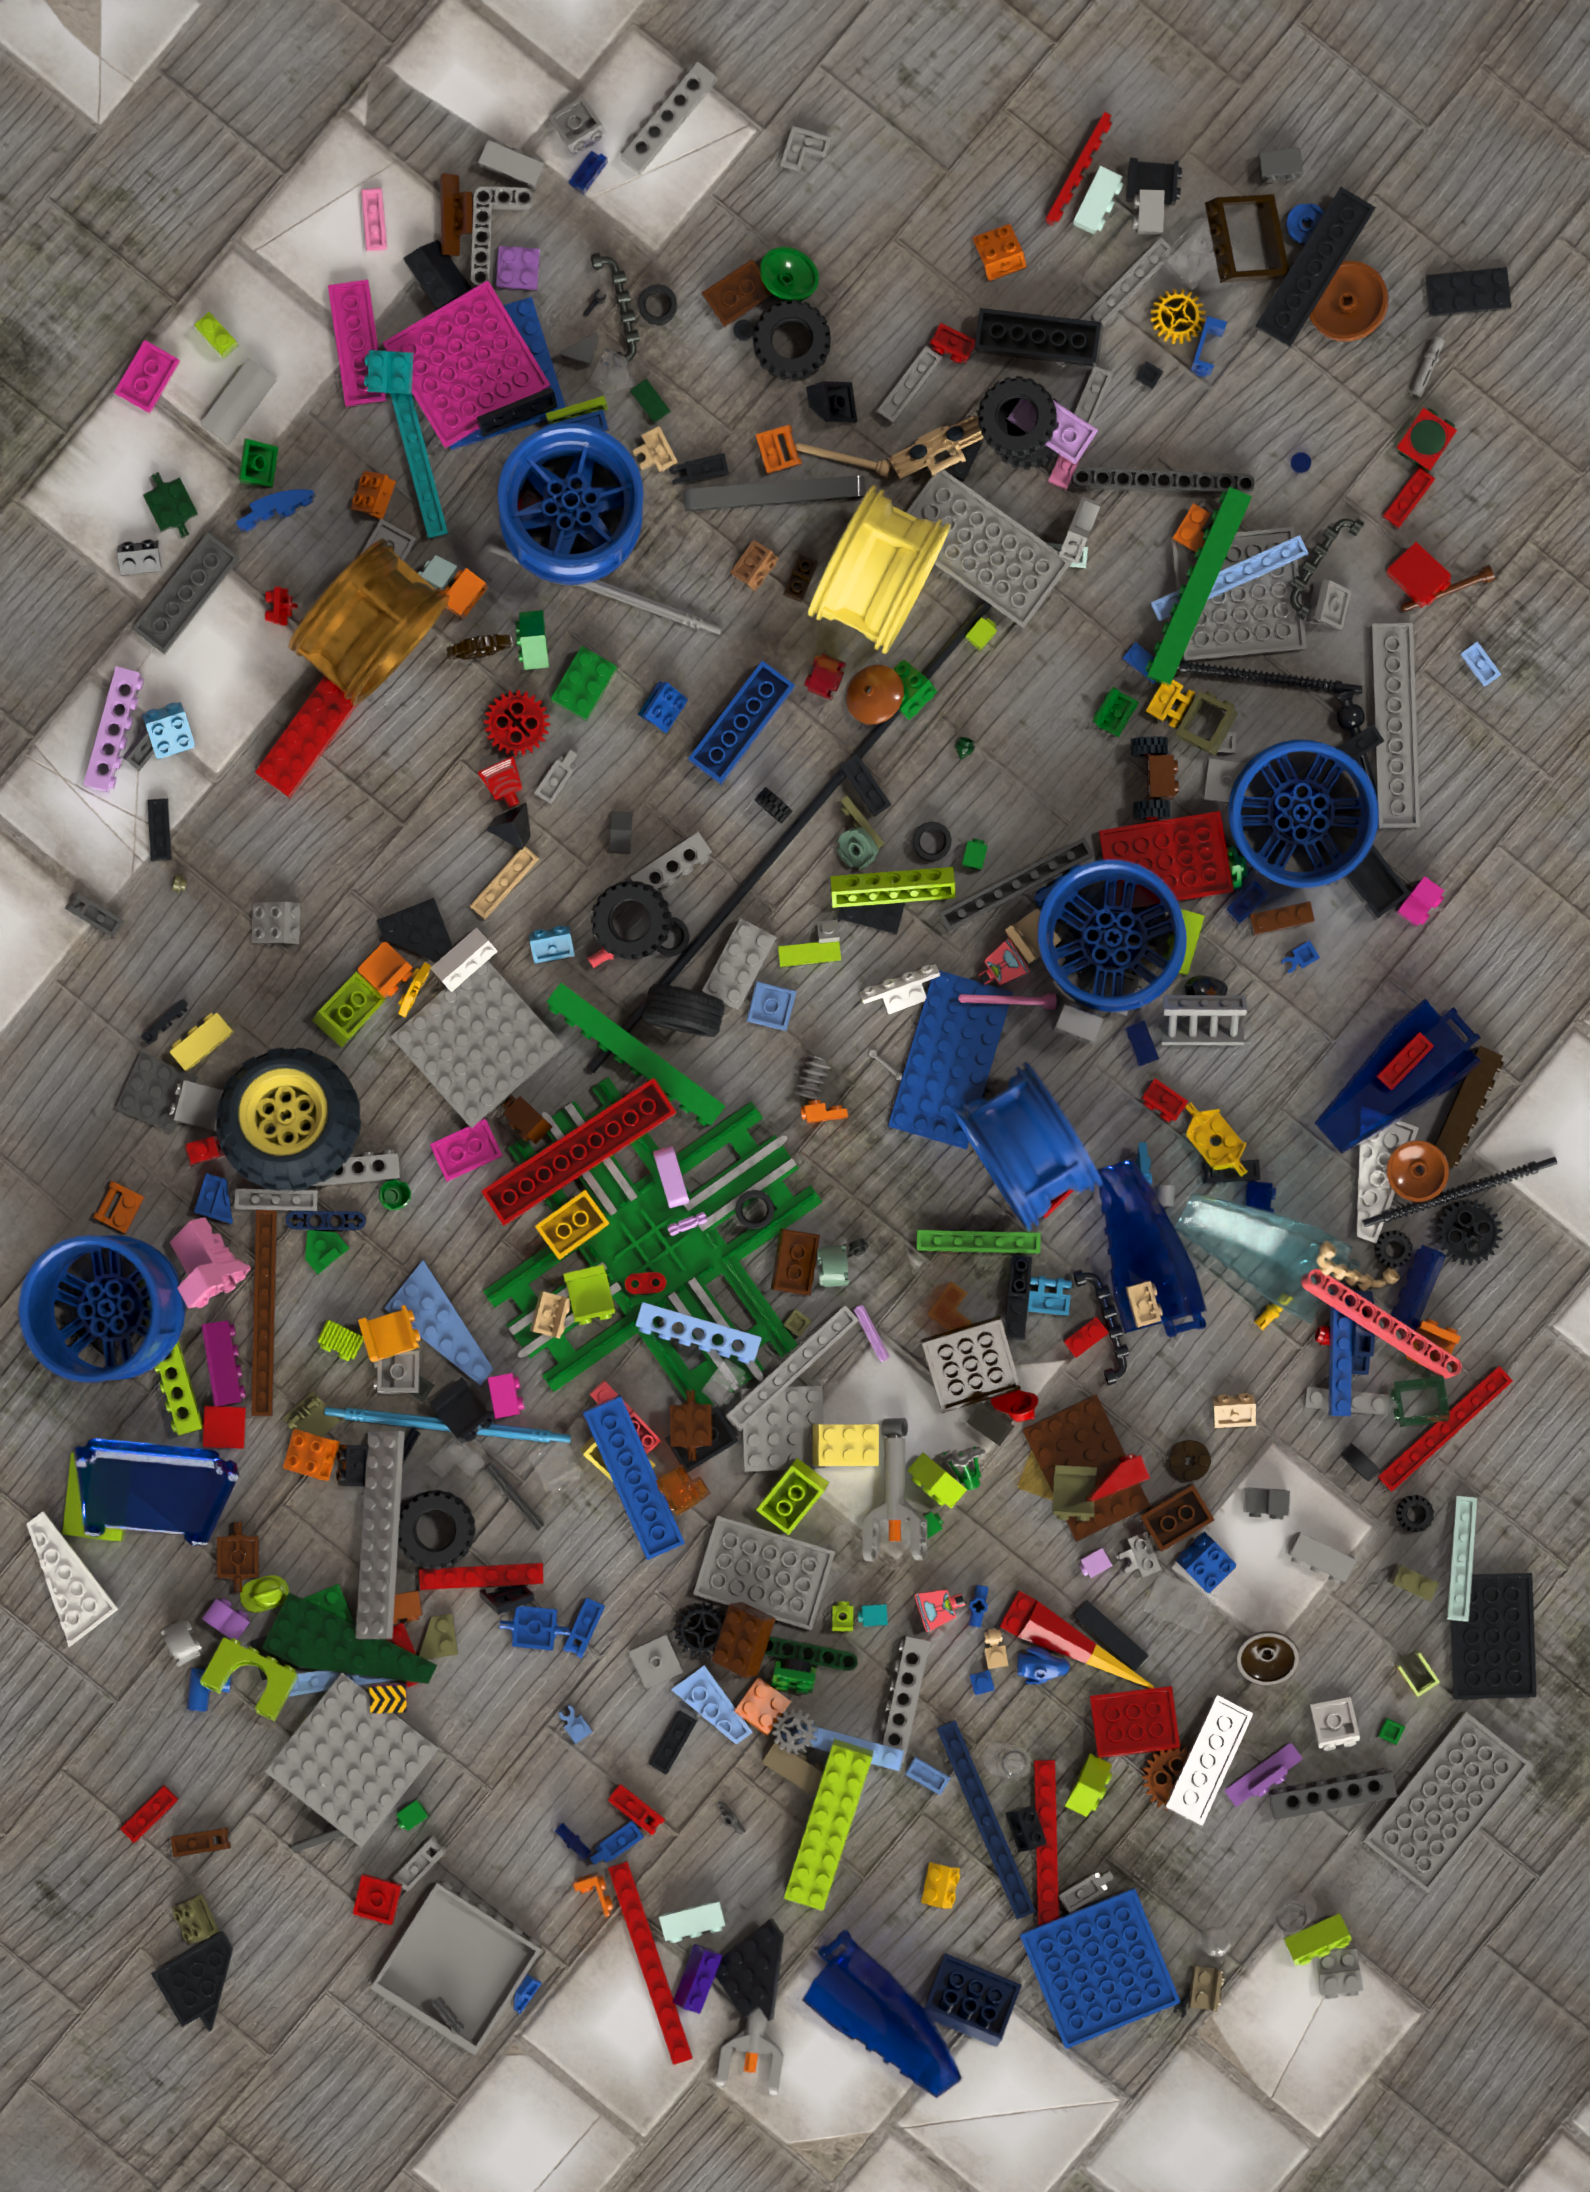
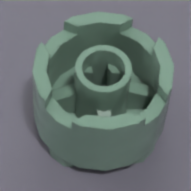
(834, 1266)

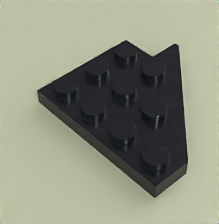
(196, 1980)

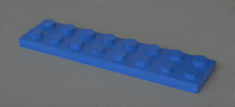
(633, 1477)

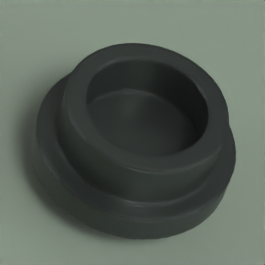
(858, 1247)

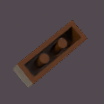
(1281, 918)

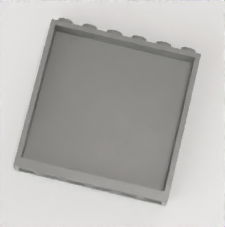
(461, 1956)

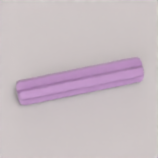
(871, 1333)

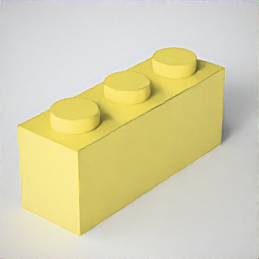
(201, 1041)

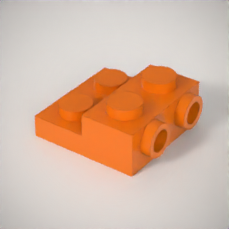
(816, 1112)

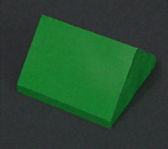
(258, 463)

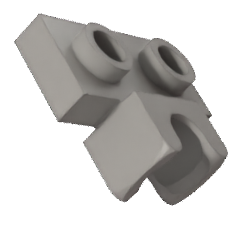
(1140, 1556)

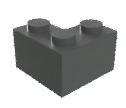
(1267, 1501)

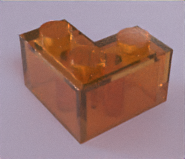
(945, 1308)
(681, 1489)

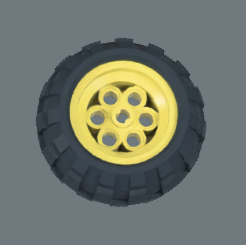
(312, 1153)

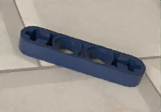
(326, 1220)

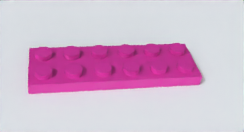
(354, 338)

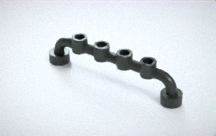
(623, 298)
(1310, 566)

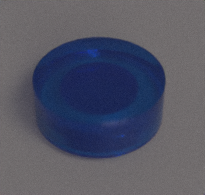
(1300, 463)

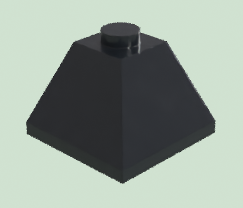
(833, 401)

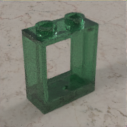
(1417, 1384)

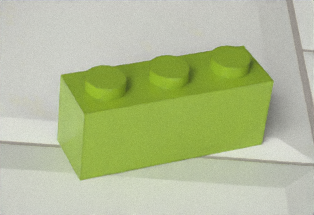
(1193, 925)
(1318, 1940)

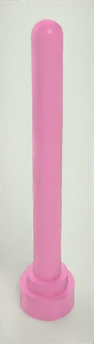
(1047, 1001)

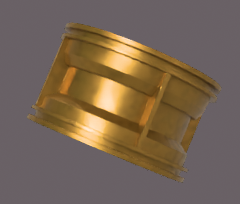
(368, 621)

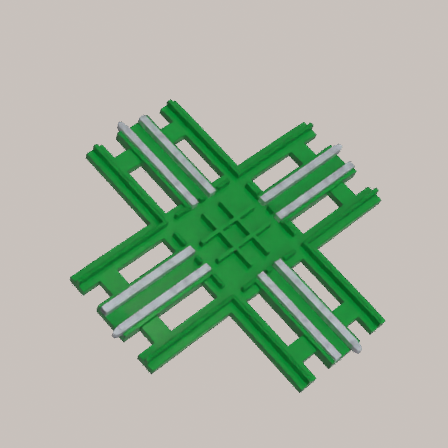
(641, 1243)

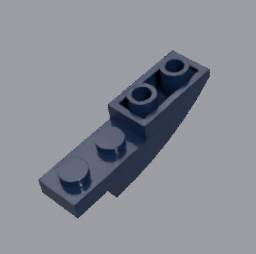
(1362, 1341)

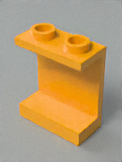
(389, 1334)

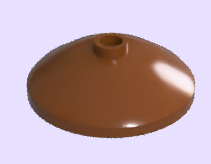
(881, 701)
(1408, 1181)

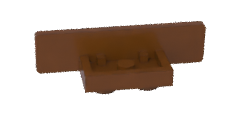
(455, 214)

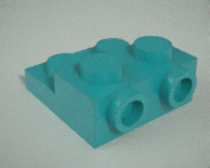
(389, 371)

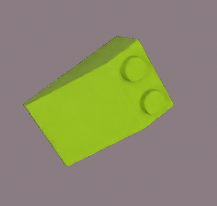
(348, 1009)

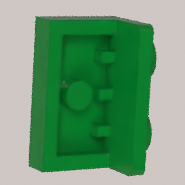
(1115, 712)

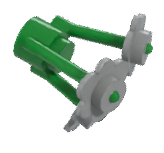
(962, 1458)

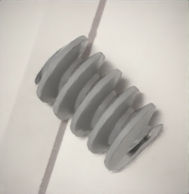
(812, 1078)

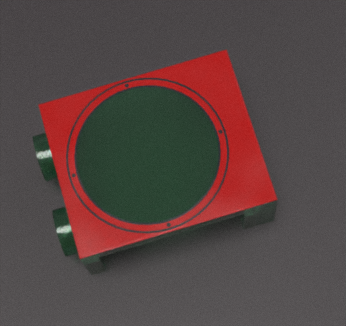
(1426, 439)

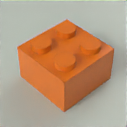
(464, 593)

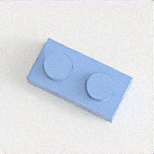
(1480, 664)

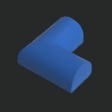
(199, 1695)

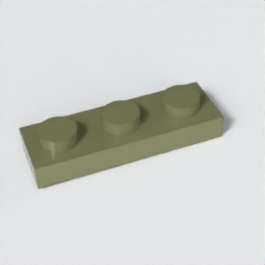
(859, 821)

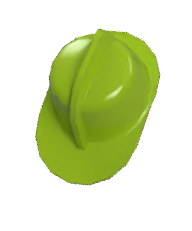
(264, 1593)

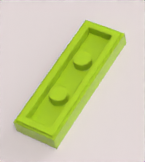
(577, 410)
(809, 953)

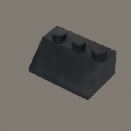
(436, 274)

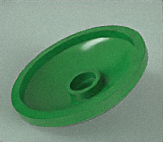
(789, 274)

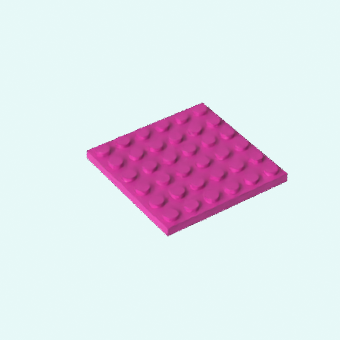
(467, 362)

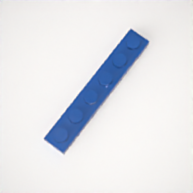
(1340, 1363)

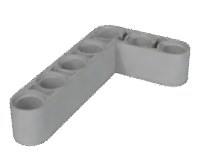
(486, 227)

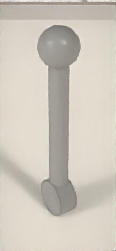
(873, 1054)

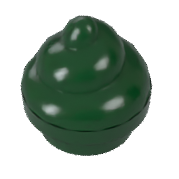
(964, 746)

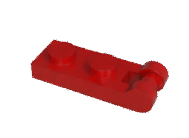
(635, 1809)

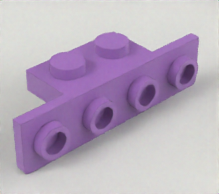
(1264, 1775)

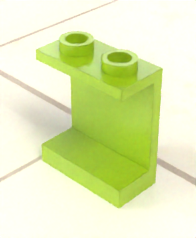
(590, 1294)

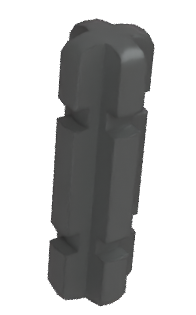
(448, 2015)

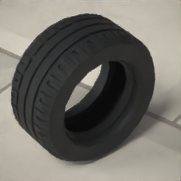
(684, 1010)

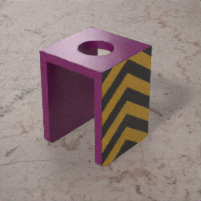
(388, 1698)

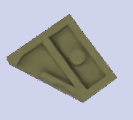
(440, 1638)

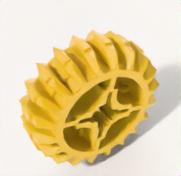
(1186, 300)

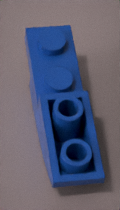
(282, 502)

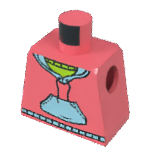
(1003, 965)
(937, 1607)

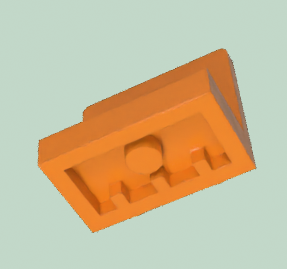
(1000, 252)
(311, 1455)
(586, 1883)

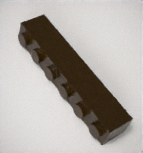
(1467, 1104)

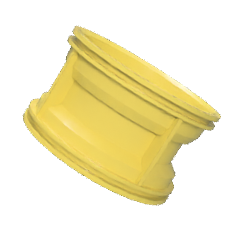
(879, 569)

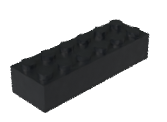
(1038, 337)

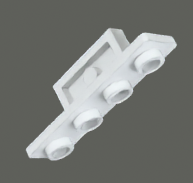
(901, 991)

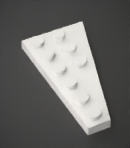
(1373, 1184)

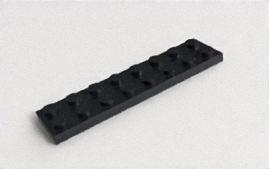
(1315, 267)

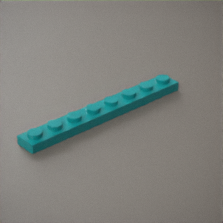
(419, 465)

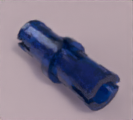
(573, 1841)

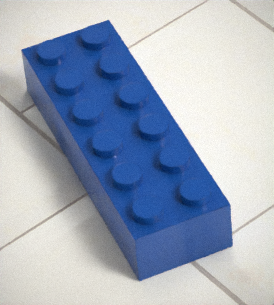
(741, 723)

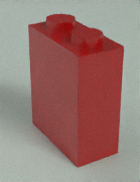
(1419, 575)

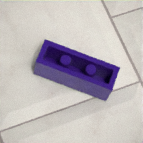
(697, 1978)

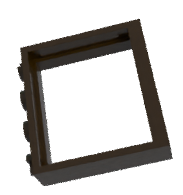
(1271, 236)

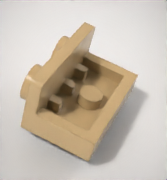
(550, 1314)

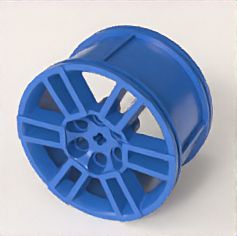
(1342, 863)
(1067, 890)
(42, 1290)

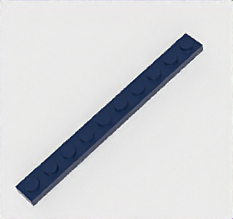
(986, 1819)

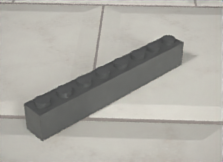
(1016, 885)

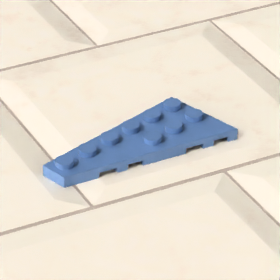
(440, 1323)

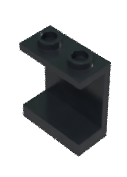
(1154, 177)
(462, 1411)

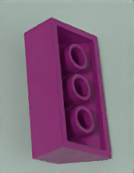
(222, 1362)

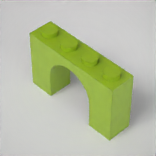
(232, 1655)

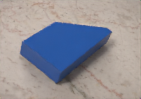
(525, 1992)

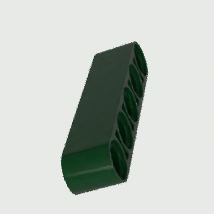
(818, 1650)

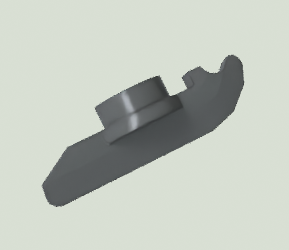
(730, 1818)

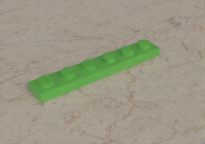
(978, 1241)

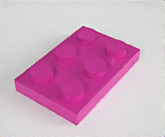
(147, 376)
(466, 1150)

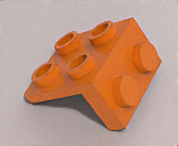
(386, 970)
(1443, 1338)

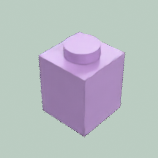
(1095, 1563)

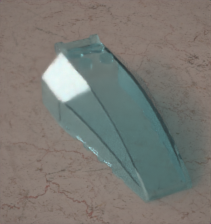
(1263, 1249)

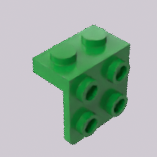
(917, 689)

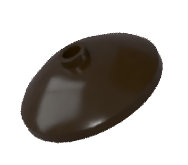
(1269, 1666)

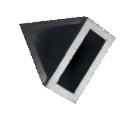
(512, 826)

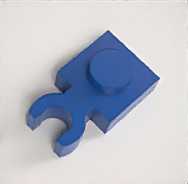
(1303, 956)

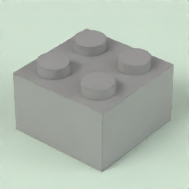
(1149, 212)

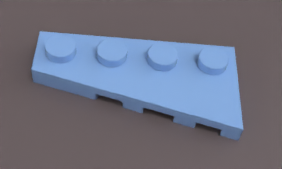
(710, 1701)

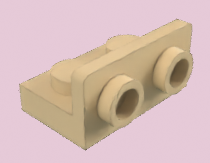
(1144, 1303)
(1234, 1410)

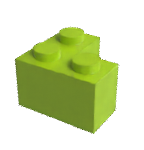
(936, 1481)
(1089, 1785)

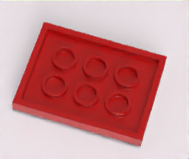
(1134, 1722)

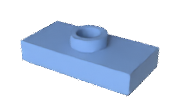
(927, 1775)

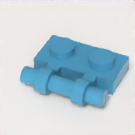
(1049, 1302)

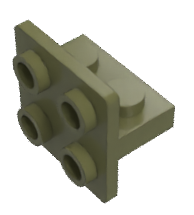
(195, 1919)

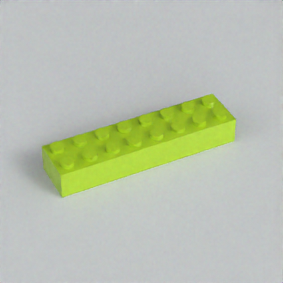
(828, 1824)

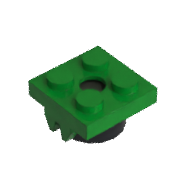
(794, 1676)

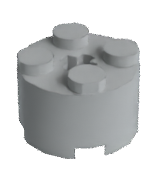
(181, 1642)

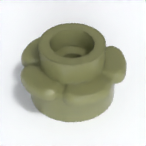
(178, 883)

